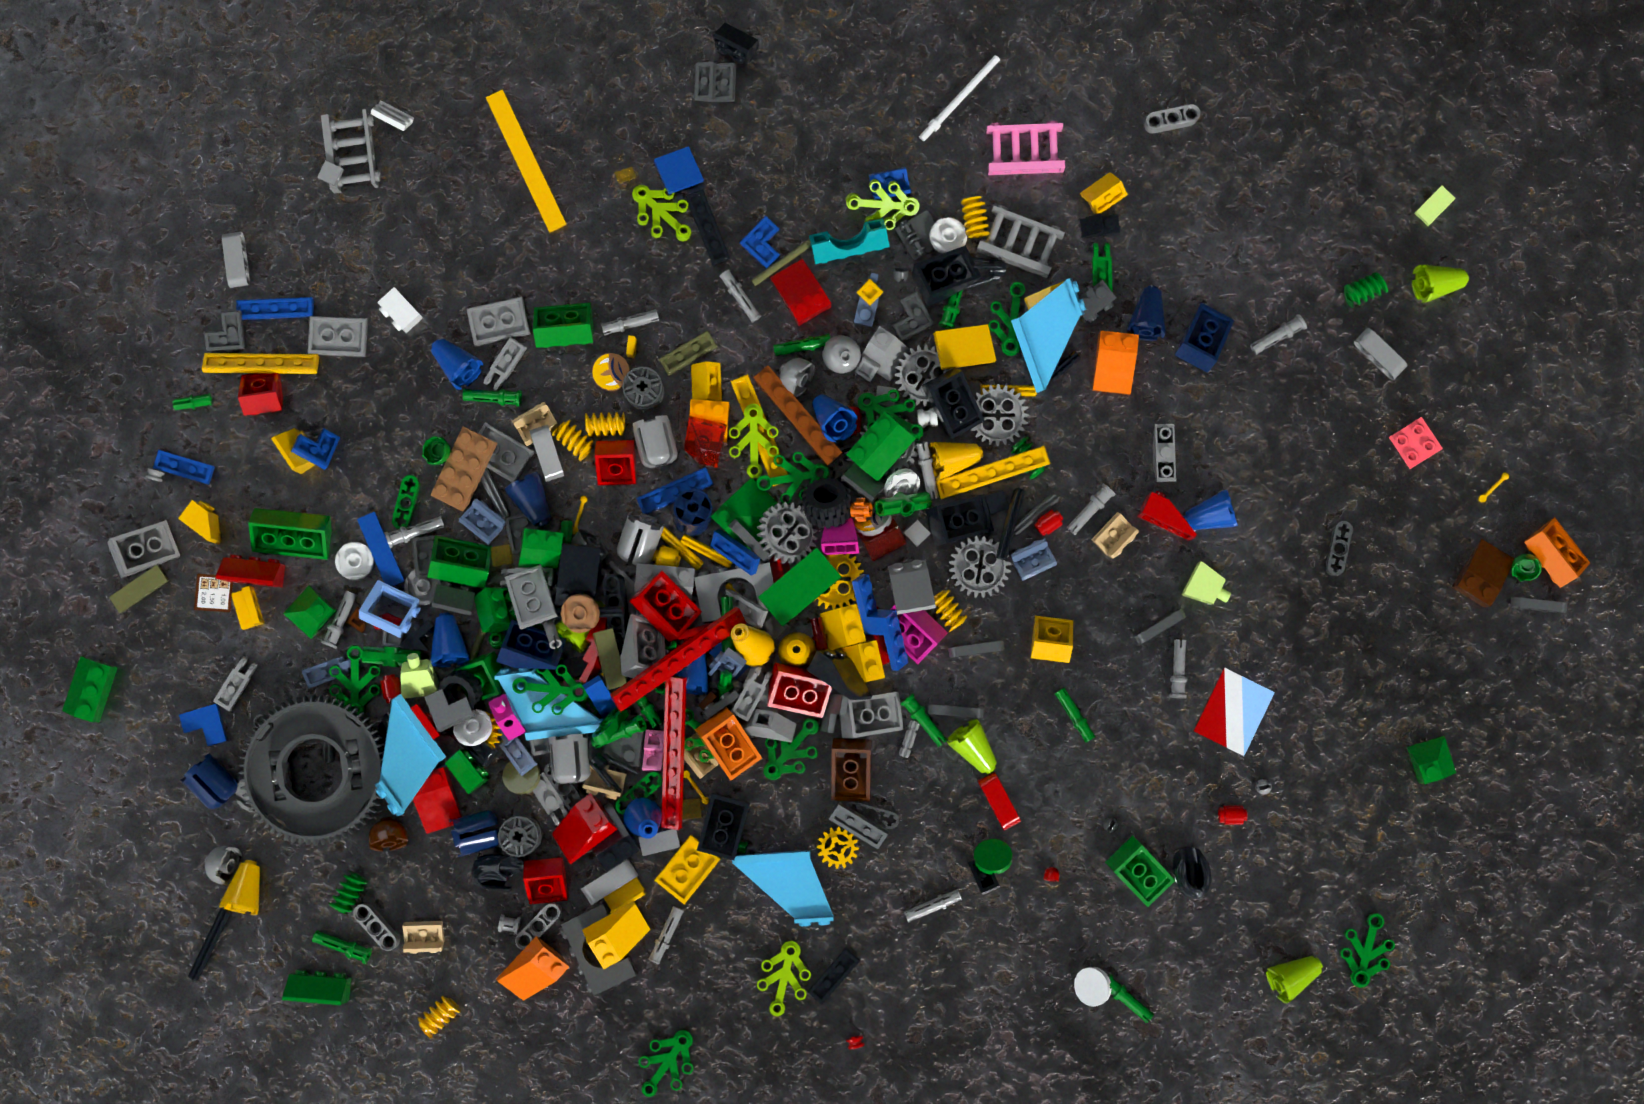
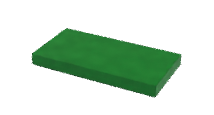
(799, 587)

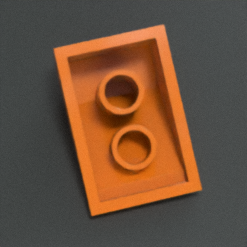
(1115, 362)
(728, 743)
(533, 969)

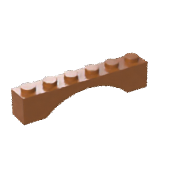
(797, 415)

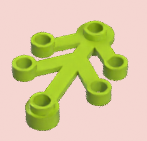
(885, 204)
(660, 210)
(753, 437)
(785, 975)

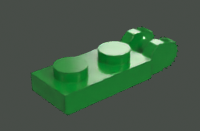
(1102, 266)

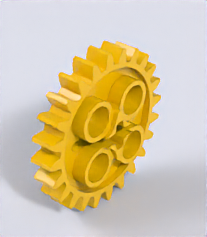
(834, 597)

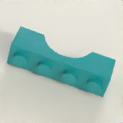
(871, 238)

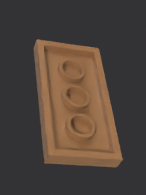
(464, 469)

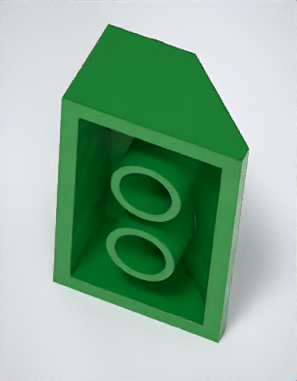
(563, 325)
(881, 446)
(459, 561)
(89, 689)
(317, 987)

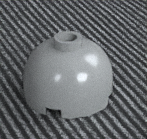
(841, 354)
(795, 375)
(222, 864)

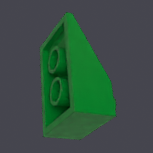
(1140, 871)

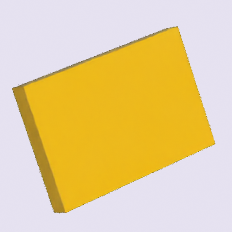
(964, 346)
(686, 870)

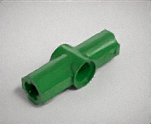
(903, 504)
(387, 656)

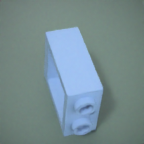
(379, 589)

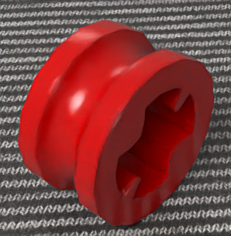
(855, 1042)

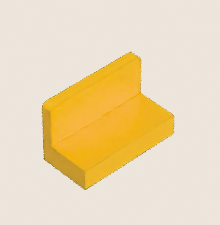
(1104, 193)
(706, 381)
(247, 608)
(625, 895)

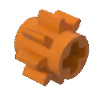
(861, 509)

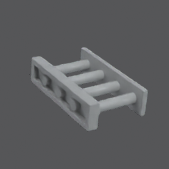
(332, 144)
(1023, 260)

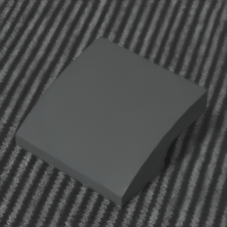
(715, 82)

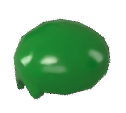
(436, 450)
(1526, 567)

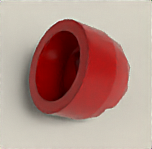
(1051, 874)

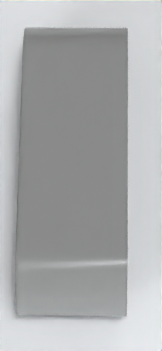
(1178, 112)
(235, 259)
(1380, 353)
(546, 453)
(609, 882)
(542, 916)
(367, 924)

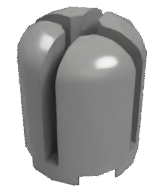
(655, 441)
(631, 535)
(569, 758)

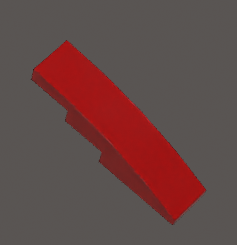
(591, 656)

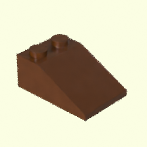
(1484, 574)
(851, 769)

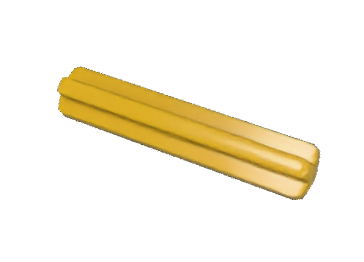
(1025, 390)
(683, 550)
(705, 550)

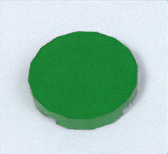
(993, 856)

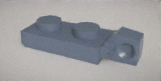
(865, 314)
(320, 674)
(517, 754)

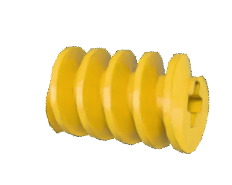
(974, 217)
(605, 425)
(573, 440)
(949, 610)
(438, 1016)

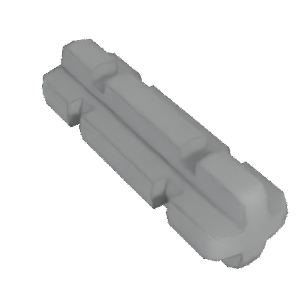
(909, 738)

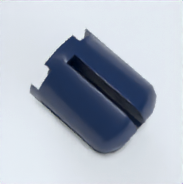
(683, 512)
(210, 782)
(471, 823)

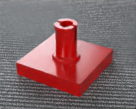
(426, 720)

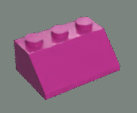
(919, 633)

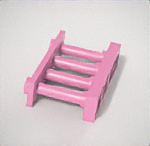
(1016, 165)

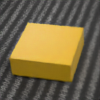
(869, 292)
(631, 346)

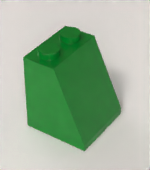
(540, 548)

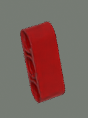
(999, 801)

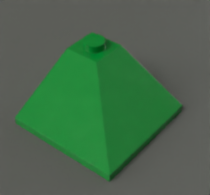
(747, 508)

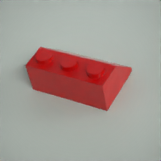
(251, 571)
(665, 606)
(797, 691)

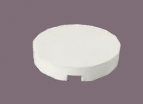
(947, 235)
(903, 481)
(354, 561)
(474, 730)
(1092, 986)

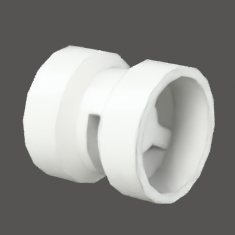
(927, 418)

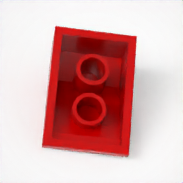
(801, 292)
(1164, 514)
(437, 801)
(583, 828)

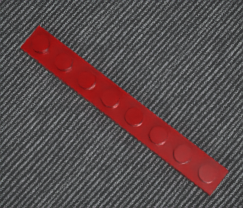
(677, 659)
(673, 752)

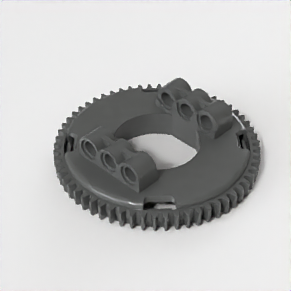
(269, 776)

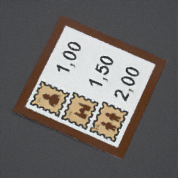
(212, 594)

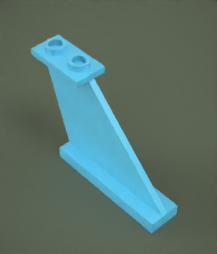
(1047, 329)
(542, 725)
(407, 757)
(790, 882)

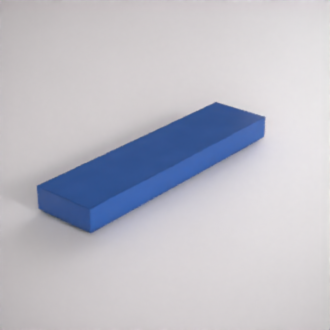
(276, 308)
(666, 494)
(380, 549)

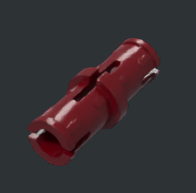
(819, 634)

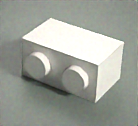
(400, 310)

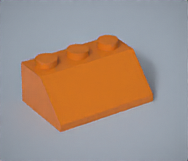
(1557, 553)

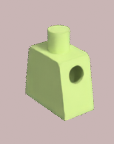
(1206, 585)
(418, 677)

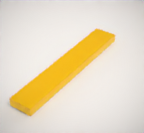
(260, 363)
(746, 395)
(993, 472)

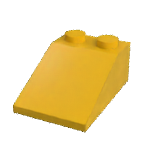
(616, 934)

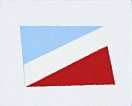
(1234, 711)

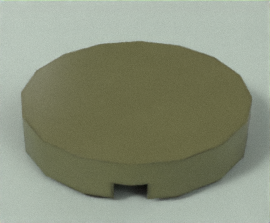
(520, 784)

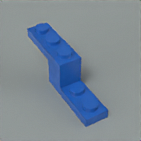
(880, 622)

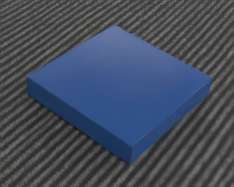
(678, 170)

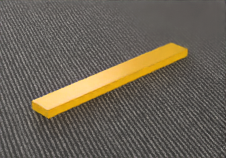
(526, 161)

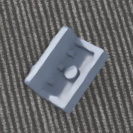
(482, 521)
(1033, 559)
(728, 660)

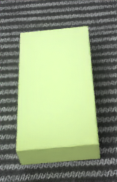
(1435, 205)

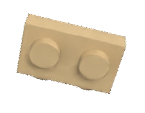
(532, 419)
(1115, 536)
(691, 757)
(595, 784)
(423, 936)

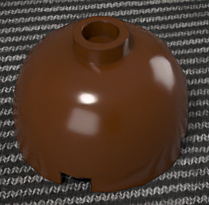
(387, 834)

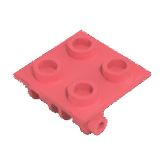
(1415, 442)

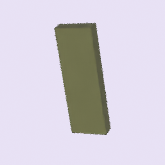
(688, 353)
(138, 588)
(609, 658)

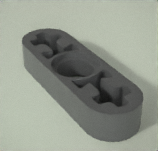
(1337, 533)
(749, 540)
(1539, 605)
(1160, 626)
(976, 649)
(955, 711)
(567, 802)
(887, 813)

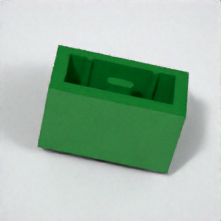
(494, 609)
(467, 770)

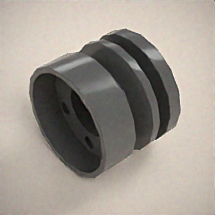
(651, 396)
(523, 824)

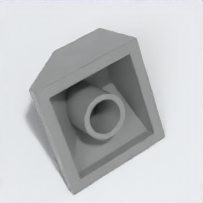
(885, 350)

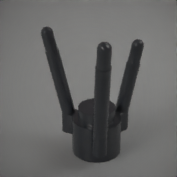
(995, 267)
(600, 765)

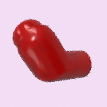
(391, 618)

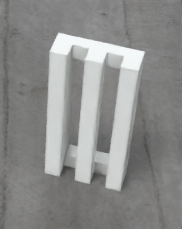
(392, 115)

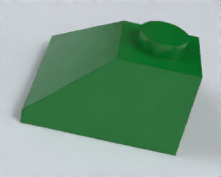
(310, 612)
(484, 669)
(1431, 760)

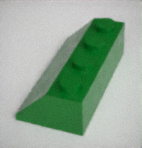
(290, 533)

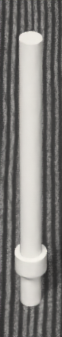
(935, 123)

